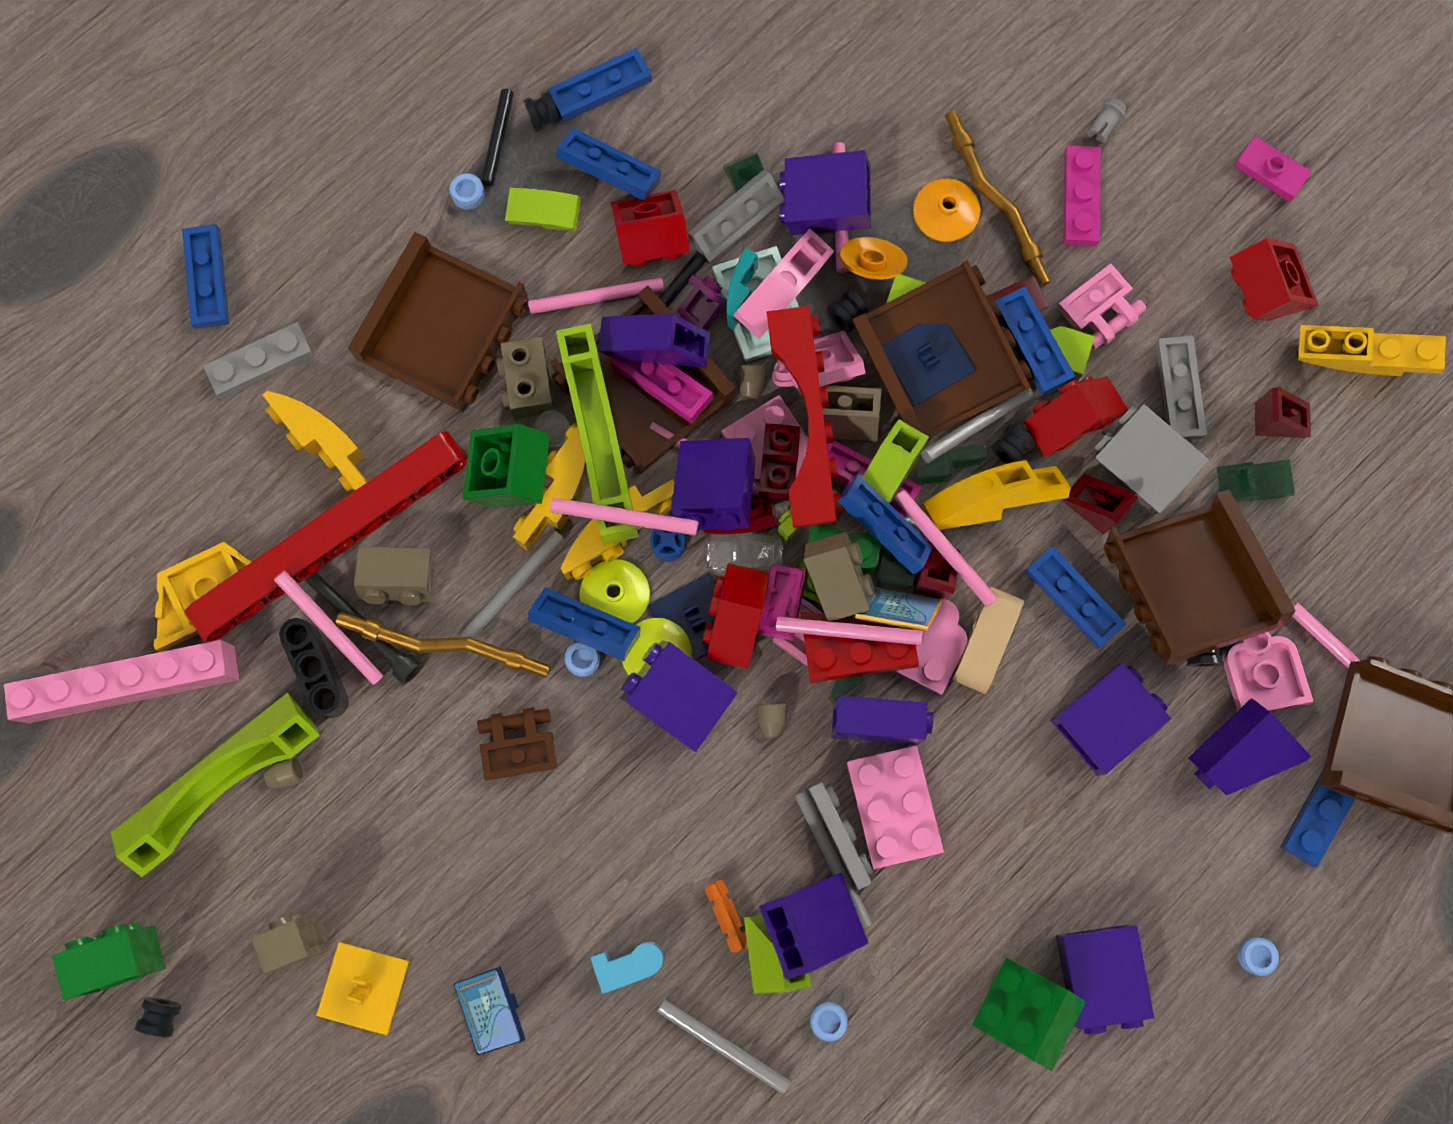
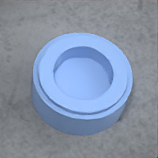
(467, 191)
(582, 659)
(1258, 956)
(828, 1021)

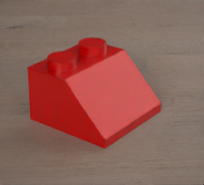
(650, 228)
(1272, 280)

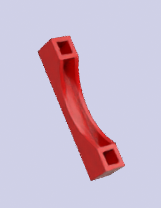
(792, 343)

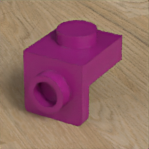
(703, 302)

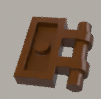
(517, 755)

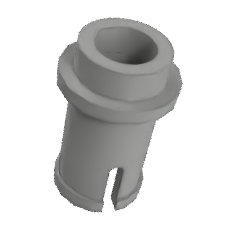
(1112, 113)

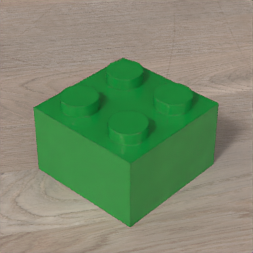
(506, 466)
(108, 960)
(1029, 1013)

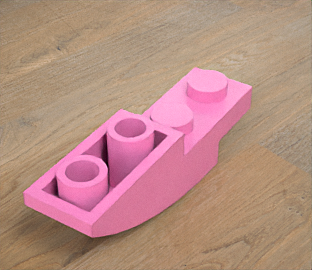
(784, 282)

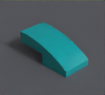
(738, 292)

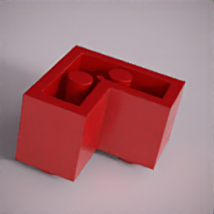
(1075, 413)
(738, 611)

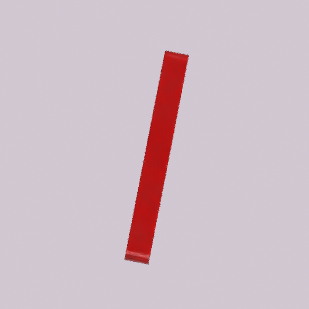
(326, 536)

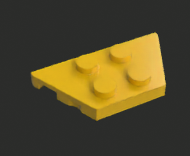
(186, 583)

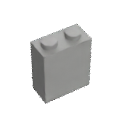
(1150, 457)

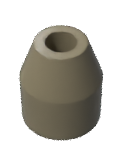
(751, 381)
(772, 718)
(285, 773)

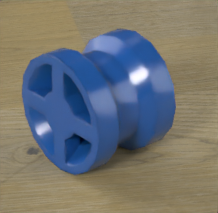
(661, 539)

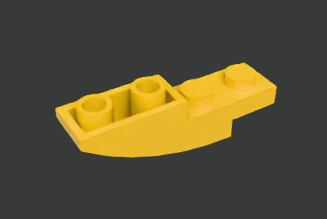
(1370, 352)
(319, 436)
(568, 476)
(989, 492)
(589, 547)

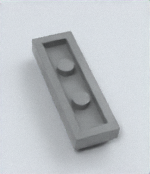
(736, 216)
(258, 360)
(1181, 386)
(841, 835)

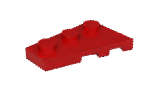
(843, 658)

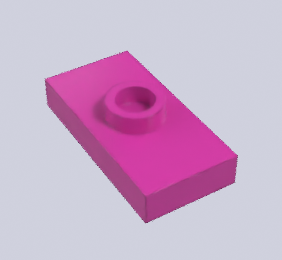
(1272, 169)
(782, 599)

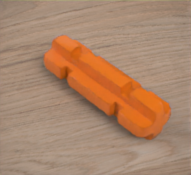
(727, 915)

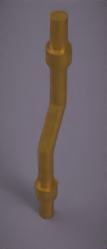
(1030, 252)
(374, 630)

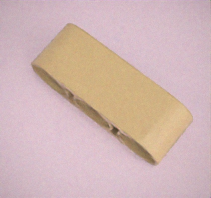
(987, 641)

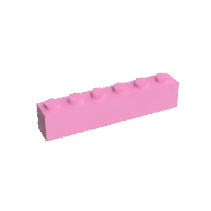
(121, 682)

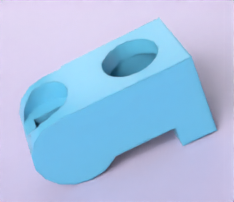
(629, 968)

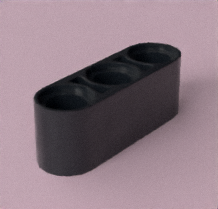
(301, 656)

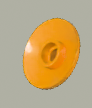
(942, 223)
(873, 258)

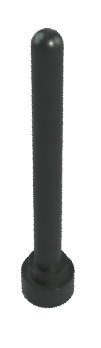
(404, 666)

